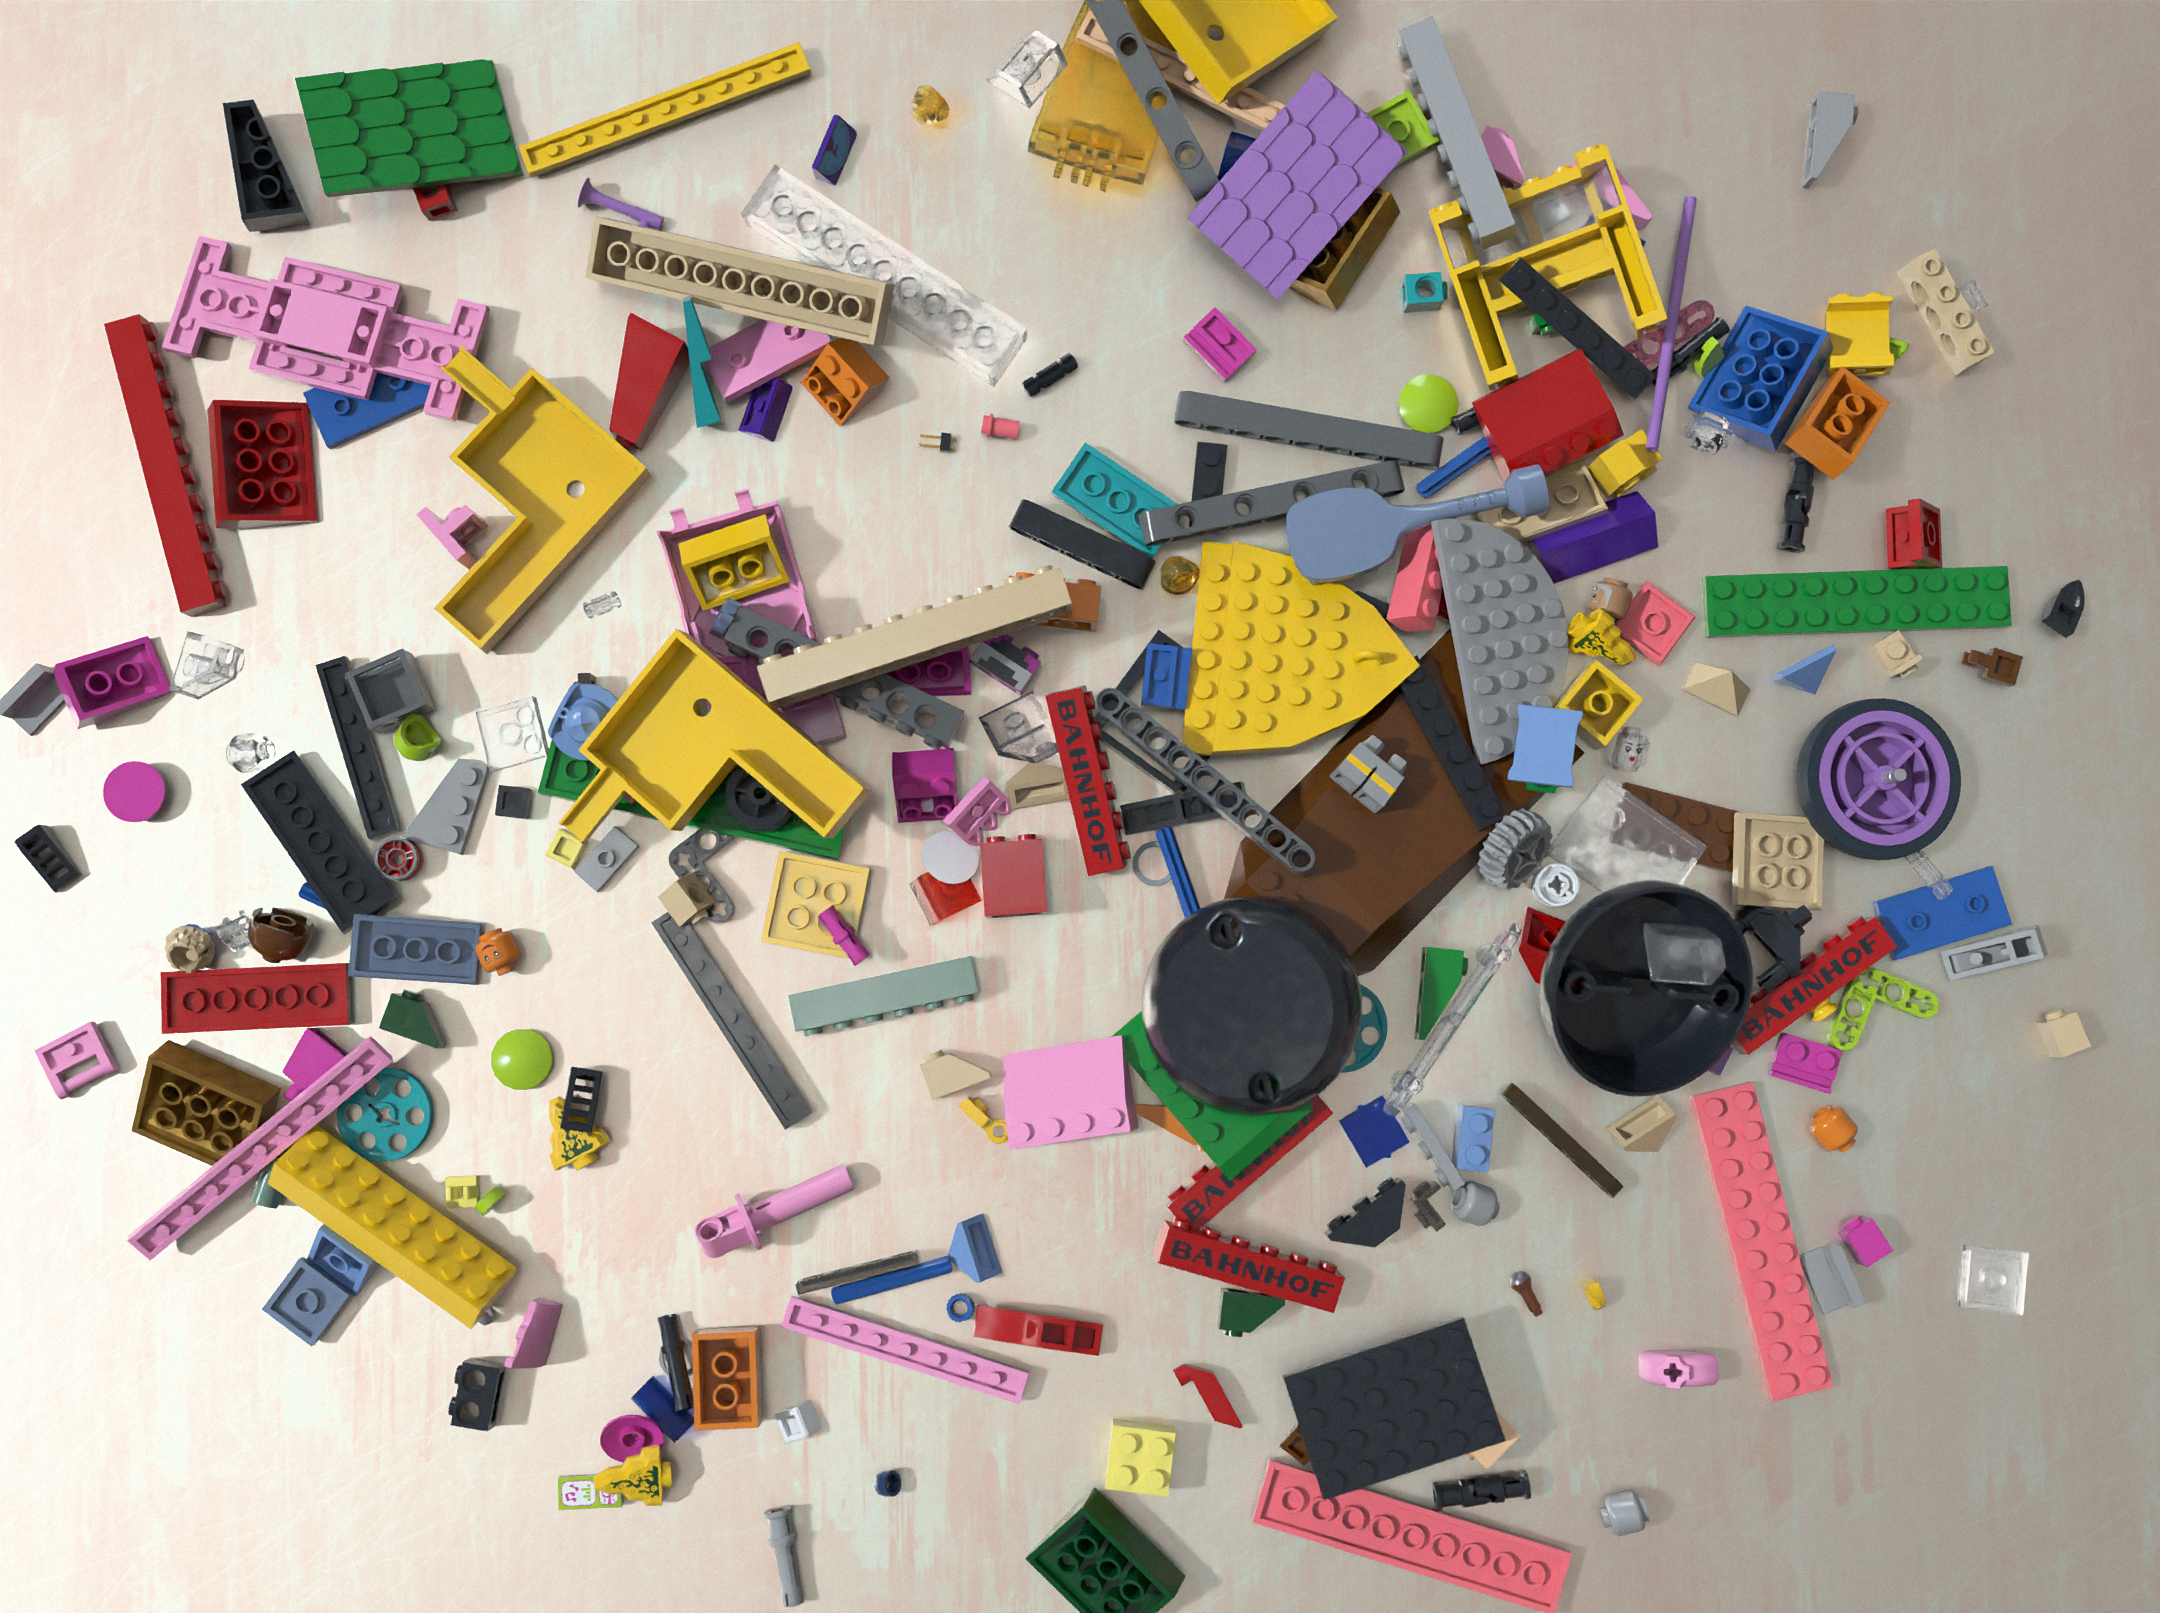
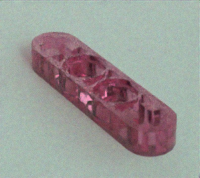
(1657, 335)

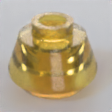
(929, 106)
(1178, 575)

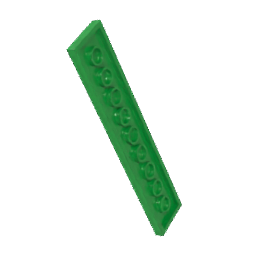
(1856, 601)
(569, 777)

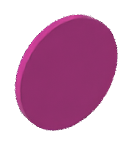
(134, 791)

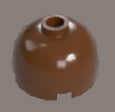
(279, 934)

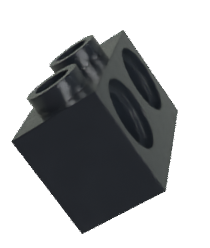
(485, 1397)

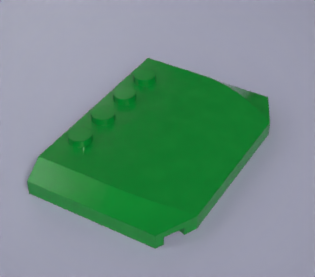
(1226, 1138)

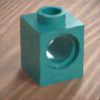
(1414, 301)

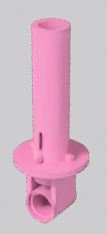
(745, 1222)

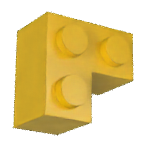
(1622, 465)

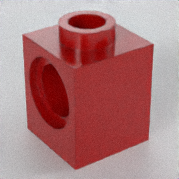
(437, 205)

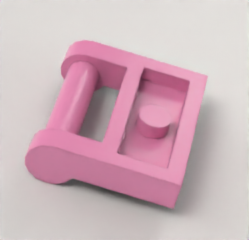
(72, 1050)

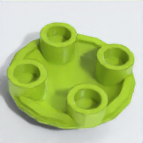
(1428, 403)
(521, 1059)

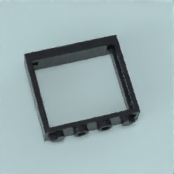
(1125, 687)

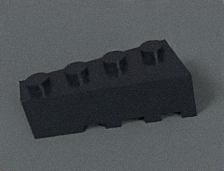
(261, 179)

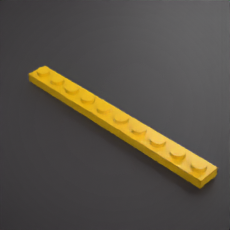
(664, 109)

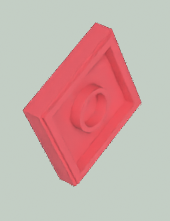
(1654, 623)

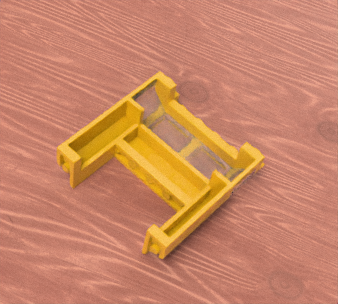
(1569, 231)

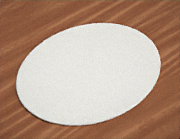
(950, 857)

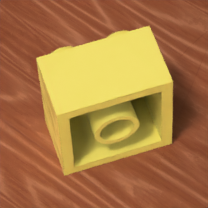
(1140, 1457)

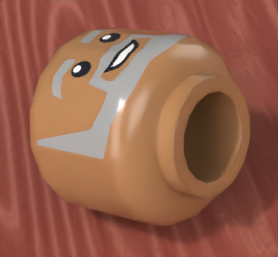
(1611, 597)

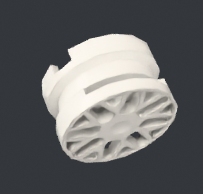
(1555, 885)

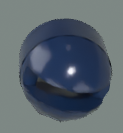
(890, 1479)

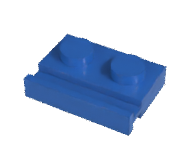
(1166, 676)

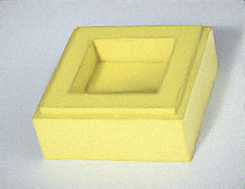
(566, 849)

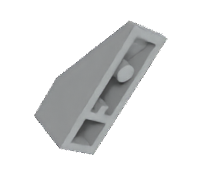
(1829, 121)
(1994, 953)

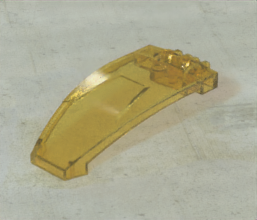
(1094, 113)

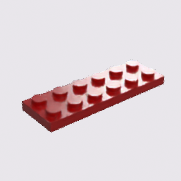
(255, 998)

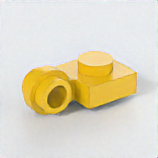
(977, 1112)

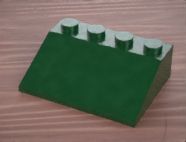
(1105, 1561)

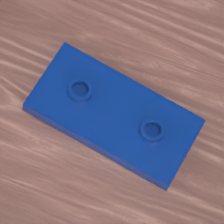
(348, 417)
(1923, 922)

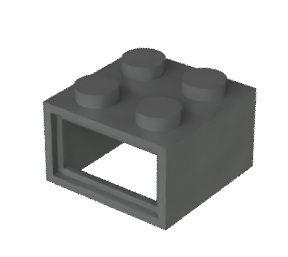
(390, 691)

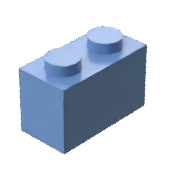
(1473, 1138)

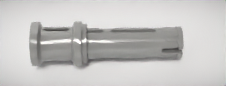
(783, 1541)

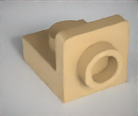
(1896, 655)

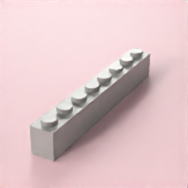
(1458, 134)

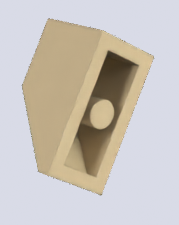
(950, 1074)

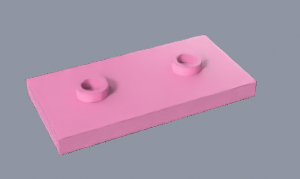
(760, 355)

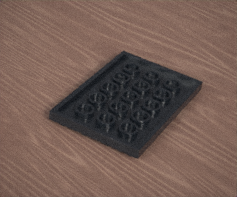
(1393, 1408)

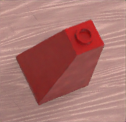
(646, 381)

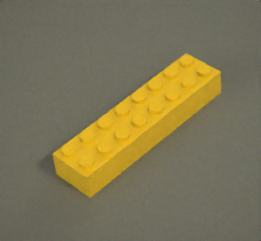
(392, 1225)

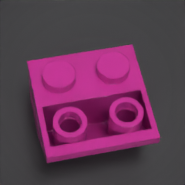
(924, 784)

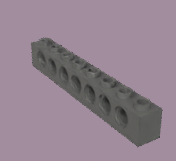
(948, 718)

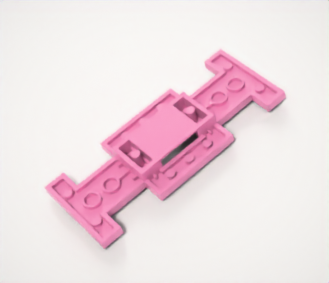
(326, 314)

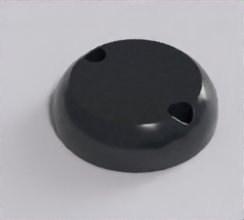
(1251, 1006)
(1616, 1021)

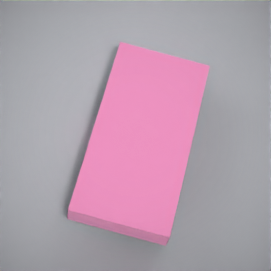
(782, 604)

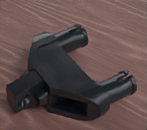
(1779, 936)

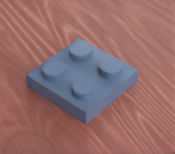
(307, 1301)

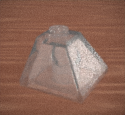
(1021, 730)

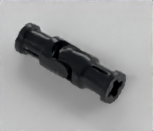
(1797, 508)
(1486, 1490)

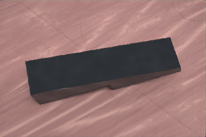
(1171, 811)

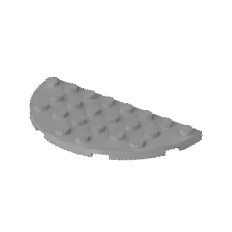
(1503, 629)

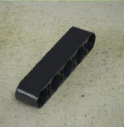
(1082, 544)

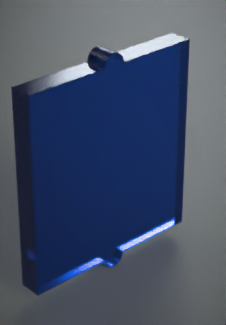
(1373, 1132)

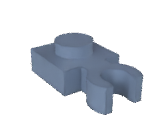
(724, 617)

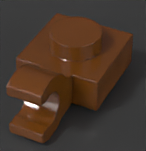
(1997, 665)

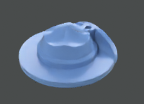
(578, 717)

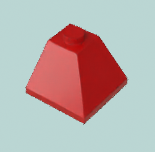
(1536, 938)

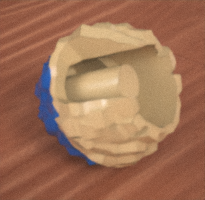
(190, 948)

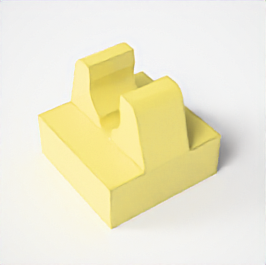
(462, 1191)

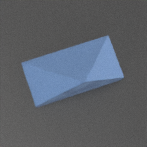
(1807, 673)
(974, 1250)

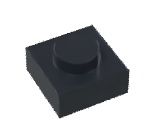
(513, 802)

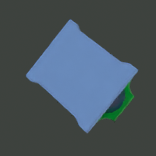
(1545, 747)

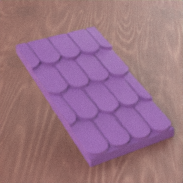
(1297, 184)

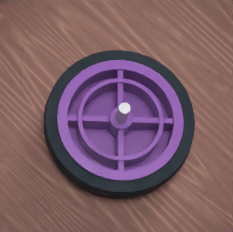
(1878, 779)

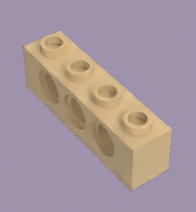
(1945, 312)

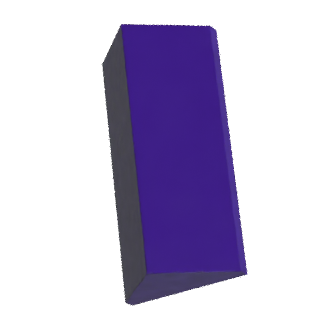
(1598, 542)

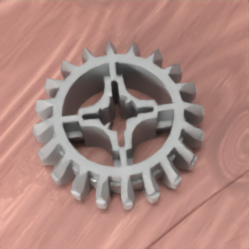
(1515, 849)

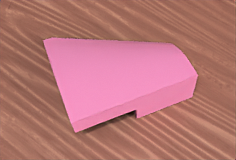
(535, 1334)

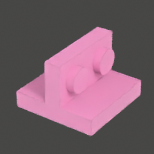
(456, 532)

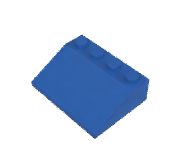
(1763, 375)

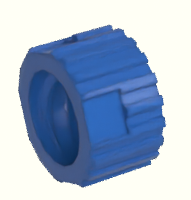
(970, 1307)

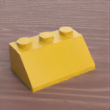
(733, 562)

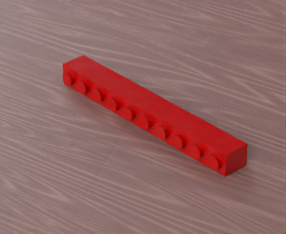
(166, 466)

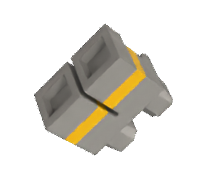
(1383, 778)

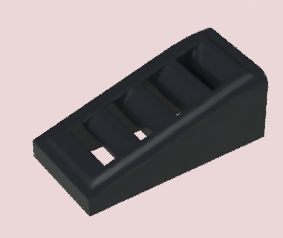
(32, 853)
(582, 1074)

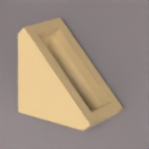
(1717, 687)
(1037, 785)
(1644, 1127)

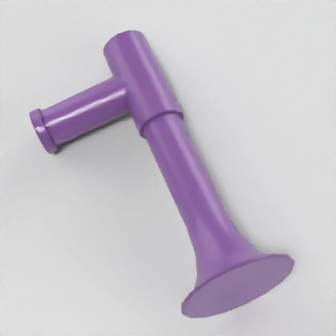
(645, 218)

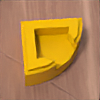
(1594, 1293)

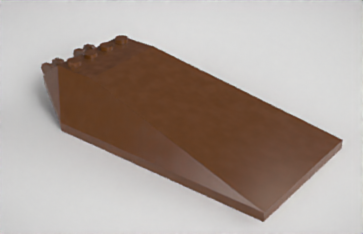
(1390, 866)

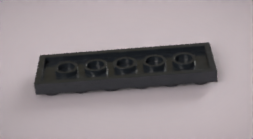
(318, 841)

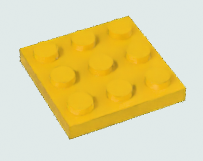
(805, 889)

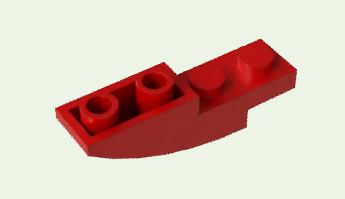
(1037, 1330)

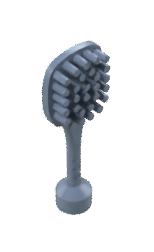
(1358, 531)

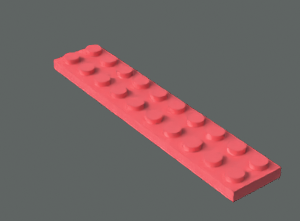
(1761, 1241)
(1414, 1538)

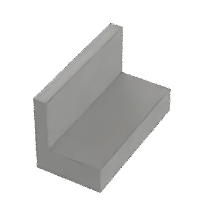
(32, 699)
(1831, 1278)

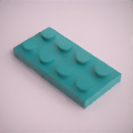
(1110, 496)

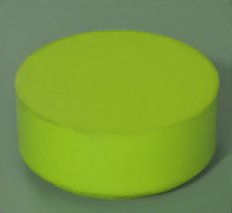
(490, 1200)

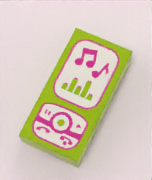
(579, 1493)

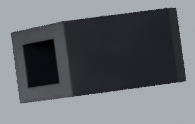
(1372, 1218)

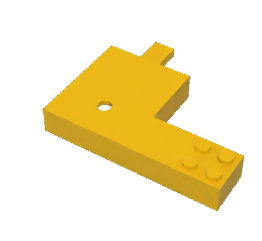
(1254, 36)
(526, 460)
(676, 759)

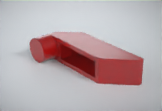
(1210, 1392)

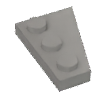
(451, 809)

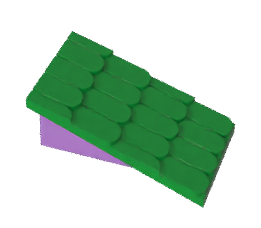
(408, 127)

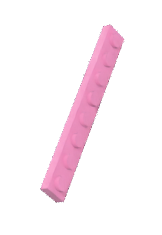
(905, 1349)

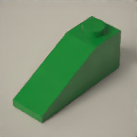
(1439, 979)

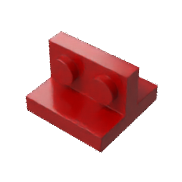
(1914, 536)

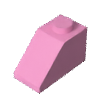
(1503, 157)

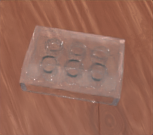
(1623, 841)

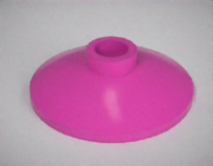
(628, 1436)

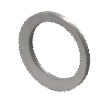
(1136, 869)

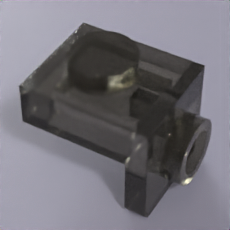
(1426, 1213)

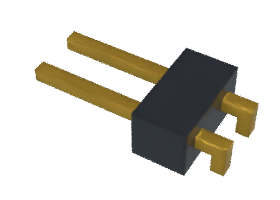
(945, 444)

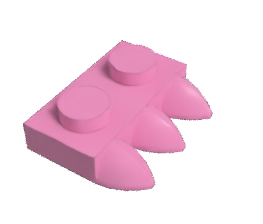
(978, 811)

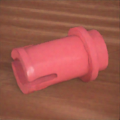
(1000, 427)

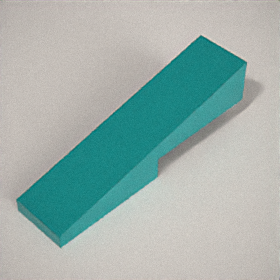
(699, 351)

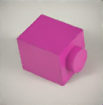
(1864, 1240)

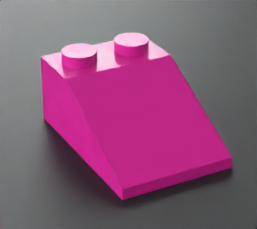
(111, 681)

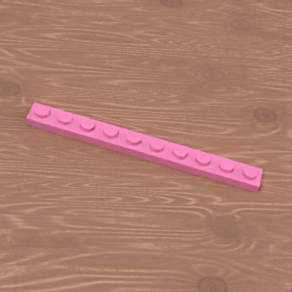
(260, 1148)

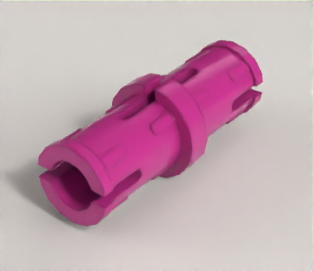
(843, 935)

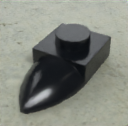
(2065, 609)

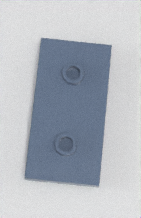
(414, 949)

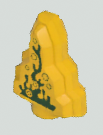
(1599, 637)
(573, 1146)
(638, 1478)

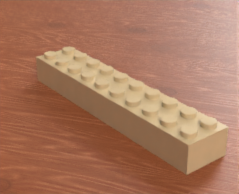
(740, 281)
(915, 637)

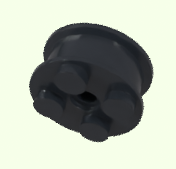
(750, 812)

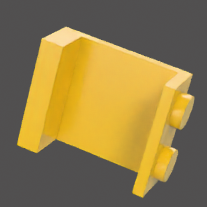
(1859, 334)

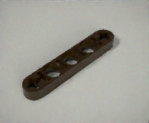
(1562, 1140)

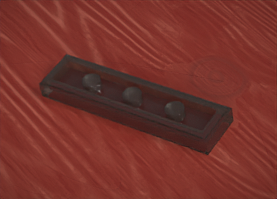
(858, 1272)

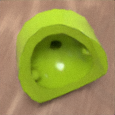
(416, 738)

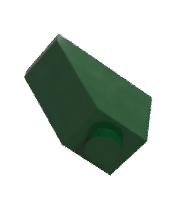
(412, 1019)
(1245, 1310)

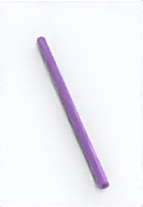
(1671, 327)

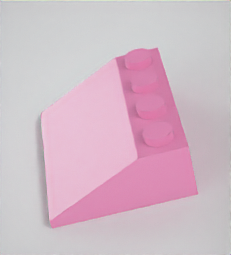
(1068, 1093)

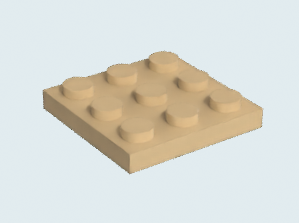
(1776, 862)

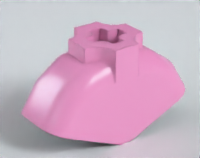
(1678, 1368)

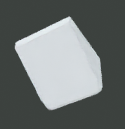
(798, 1421)

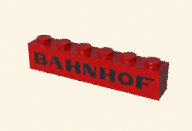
(1087, 780)
(1820, 977)
(1212, 1189)
(1248, 1265)

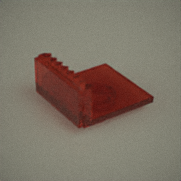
(943, 899)

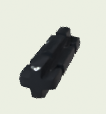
(1050, 374)

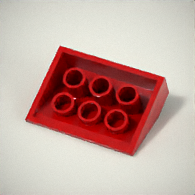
(1548, 416)
(261, 463)

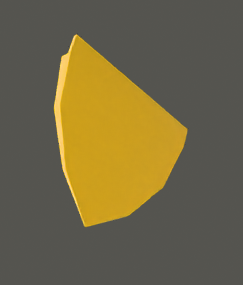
(1281, 655)

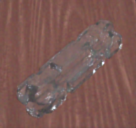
(1930, 874)

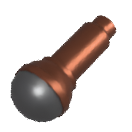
(1521, 1283)

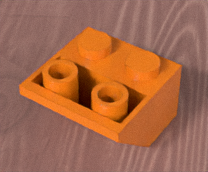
(844, 379)

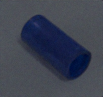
(660, 1407)

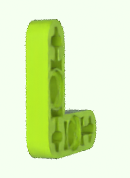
(1867, 997)

